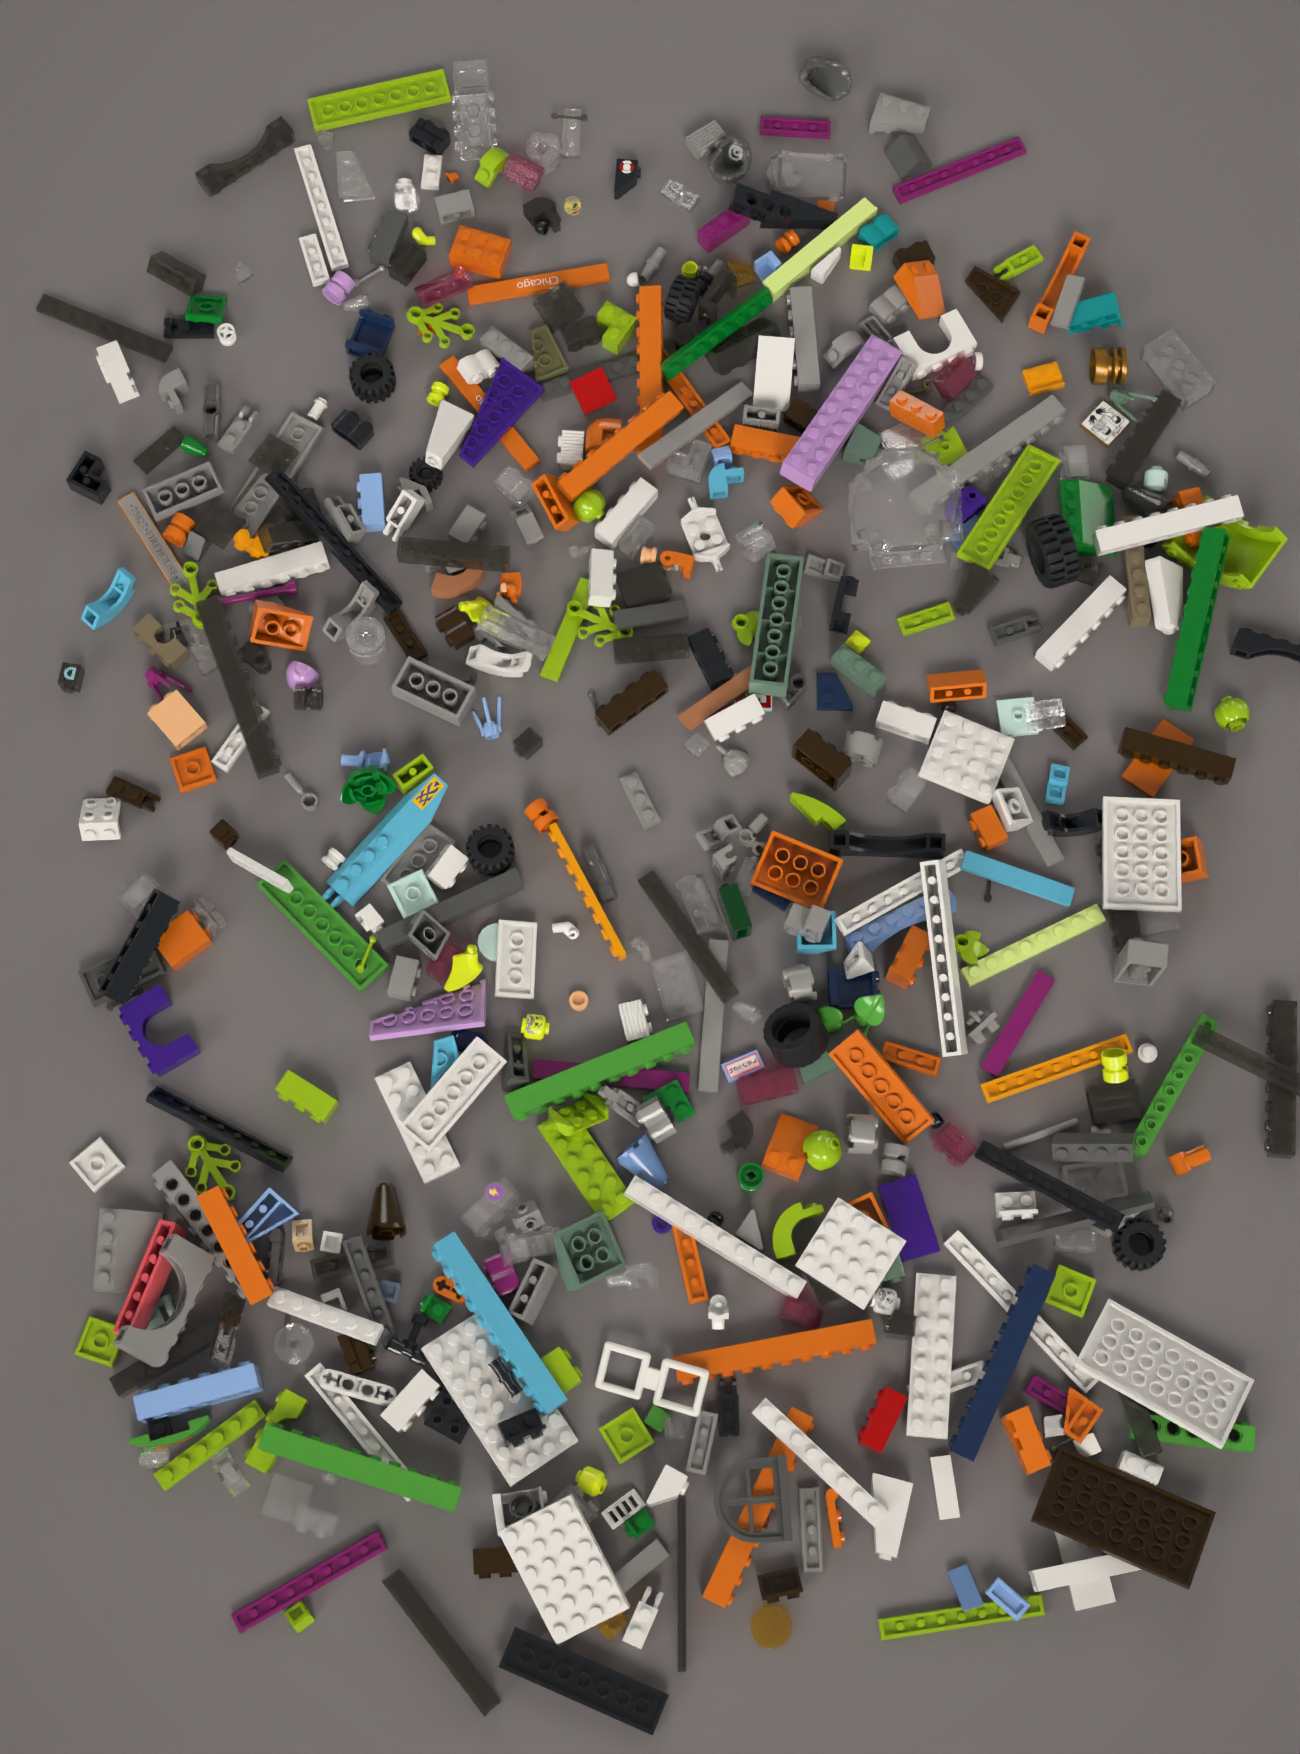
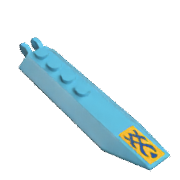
(386, 842)

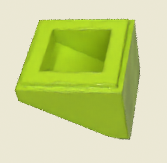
(299, 1616)

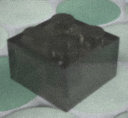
(558, 307)

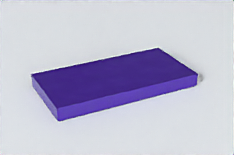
(909, 1217)

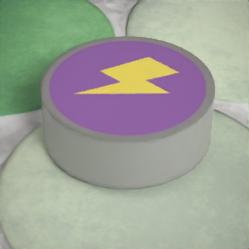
(495, 1192)

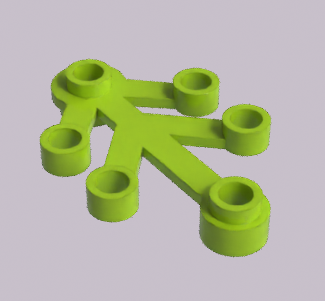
(437, 323)
(195, 597)
(601, 623)
(210, 1164)

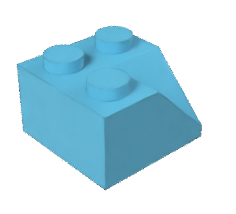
(827, 942)

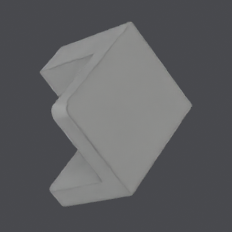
(335, 1299)

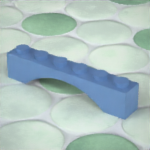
(879, 930)

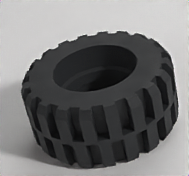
(1052, 551)

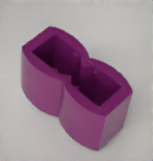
(503, 1277)

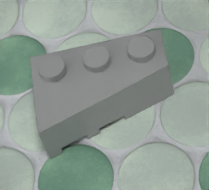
(899, 115)

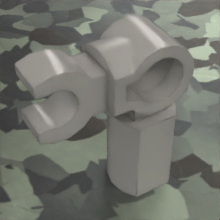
(746, 835)

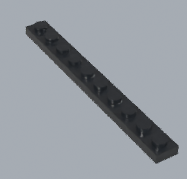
(332, 538)

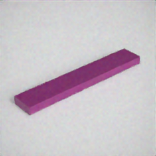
(1017, 1024)

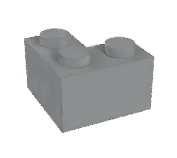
(807, 922)

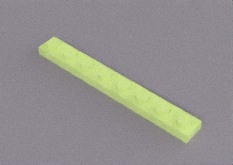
(1033, 945)

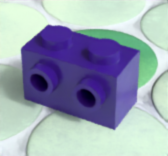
(972, 502)

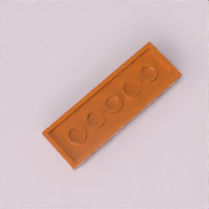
(881, 1086)

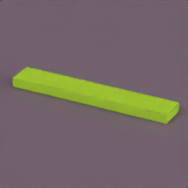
(566, 636)

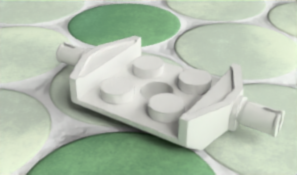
(701, 521)

